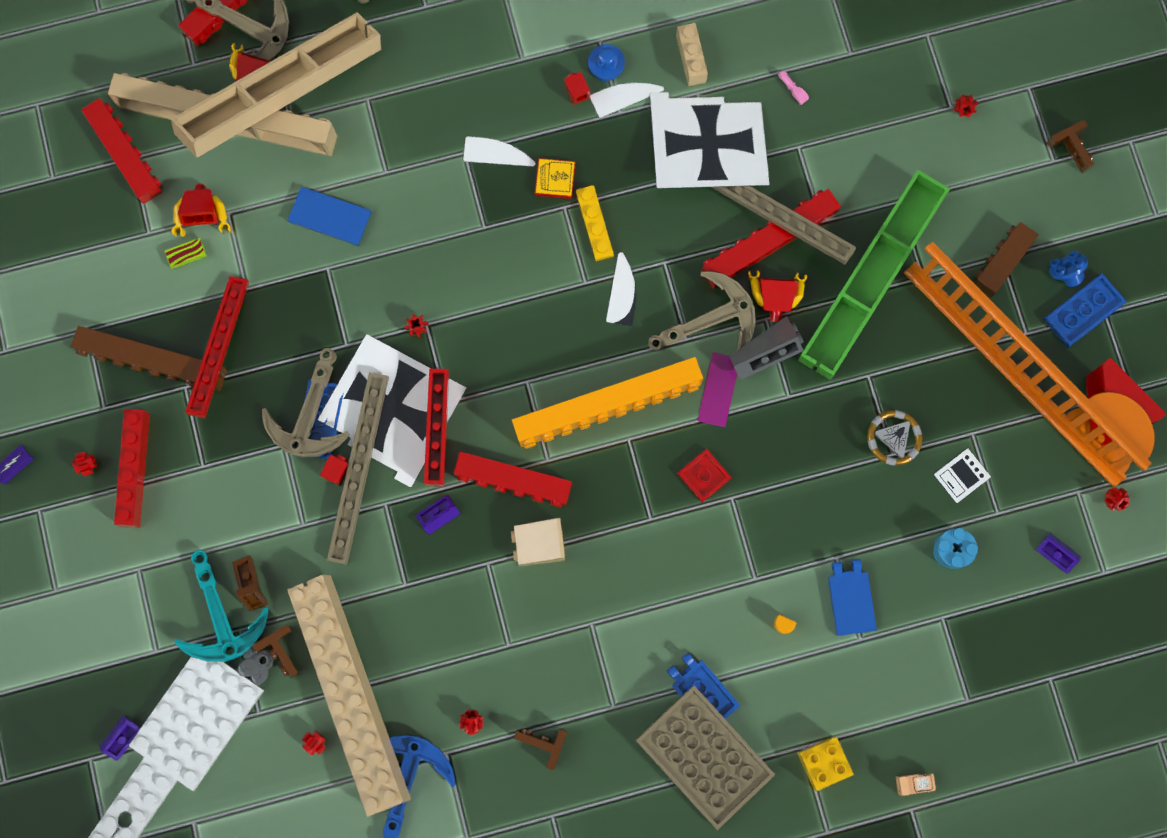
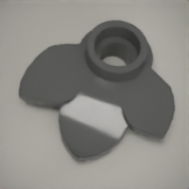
(253, 667)

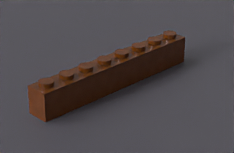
(139, 356)

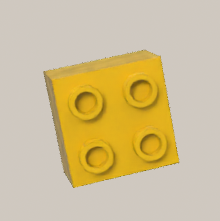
(825, 763)

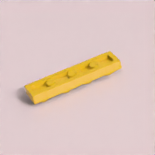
(594, 223)

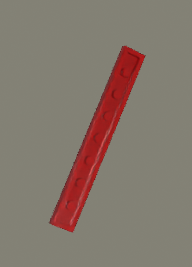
(217, 347)

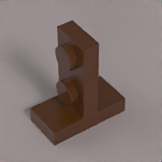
(1074, 145)
(248, 584)
(277, 650)
(544, 743)

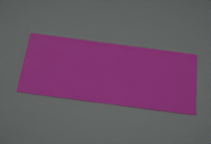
(718, 391)

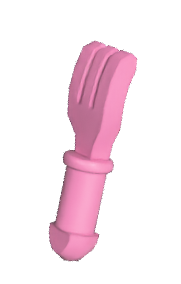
(799, 94)

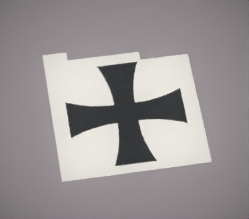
(707, 142)
(403, 417)

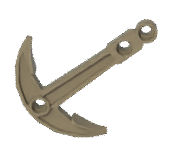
(258, 31)
(722, 313)
(307, 416)

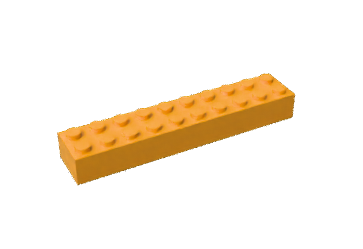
(608, 402)

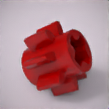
(965, 105)
(417, 330)
(84, 463)
(1117, 499)
(471, 722)
(313, 743)

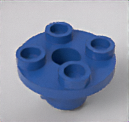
(606, 62)
(1069, 268)

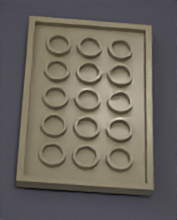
(705, 757)

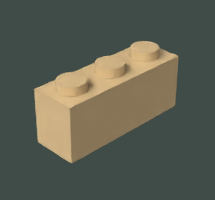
(691, 54)

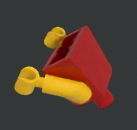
(243, 64)
(199, 208)
(777, 294)

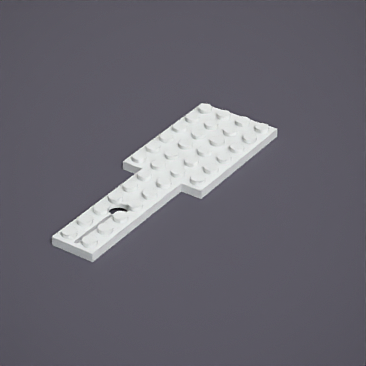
(181, 740)

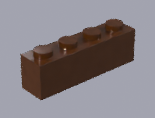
(1005, 260)

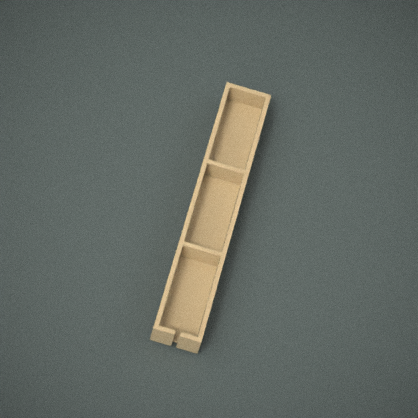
(276, 84)
(169, 101)
(349, 695)

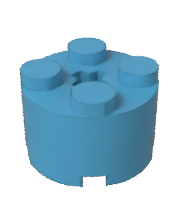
(965, 553)

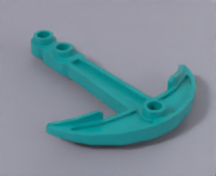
(222, 628)

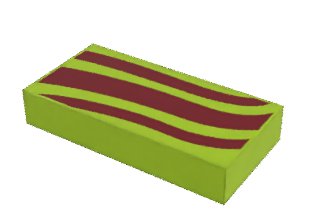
(185, 253)

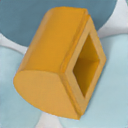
(784, 625)

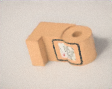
(915, 783)

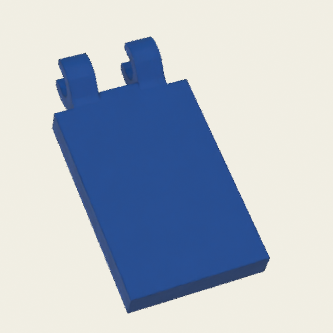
(851, 599)
(706, 682)

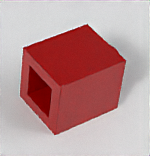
(577, 87)
(335, 469)

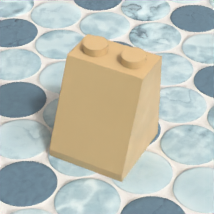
(538, 542)

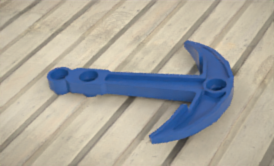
(411, 760)

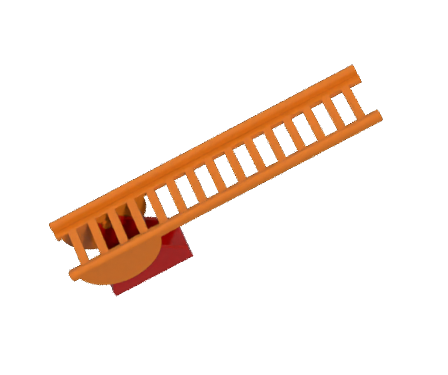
(1113, 418)

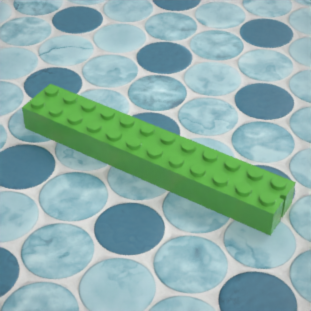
(873, 274)

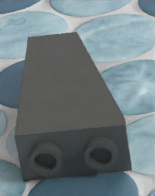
(768, 349)

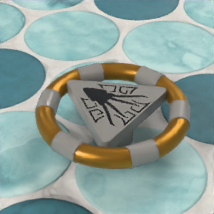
(894, 437)

